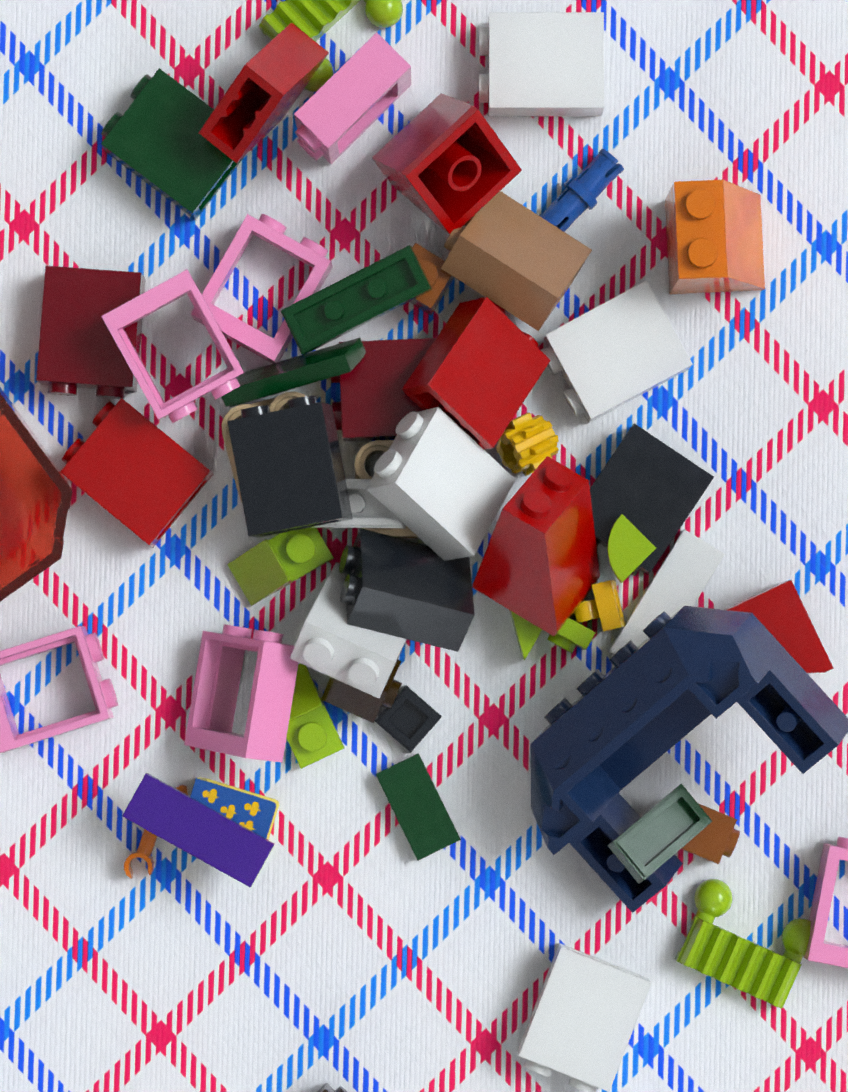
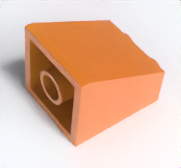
(714, 238)

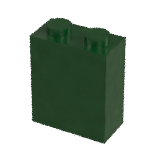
(163, 143)

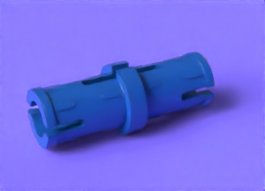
(583, 190)

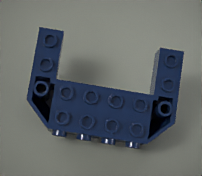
(646, 705)

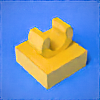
(604, 606)

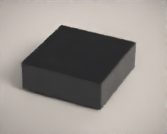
(408, 719)

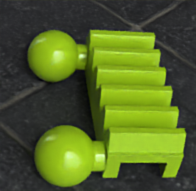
(318, 16)
(737, 959)

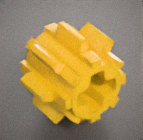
(527, 443)

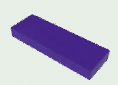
(198, 830)

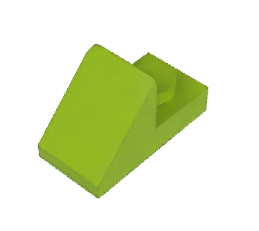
(279, 562)
(568, 637)
(310, 725)

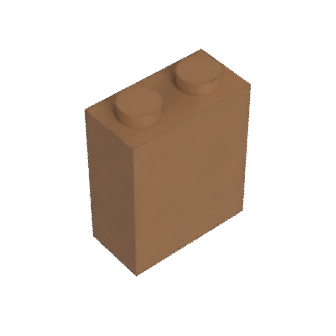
(515, 259)

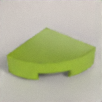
(627, 548)

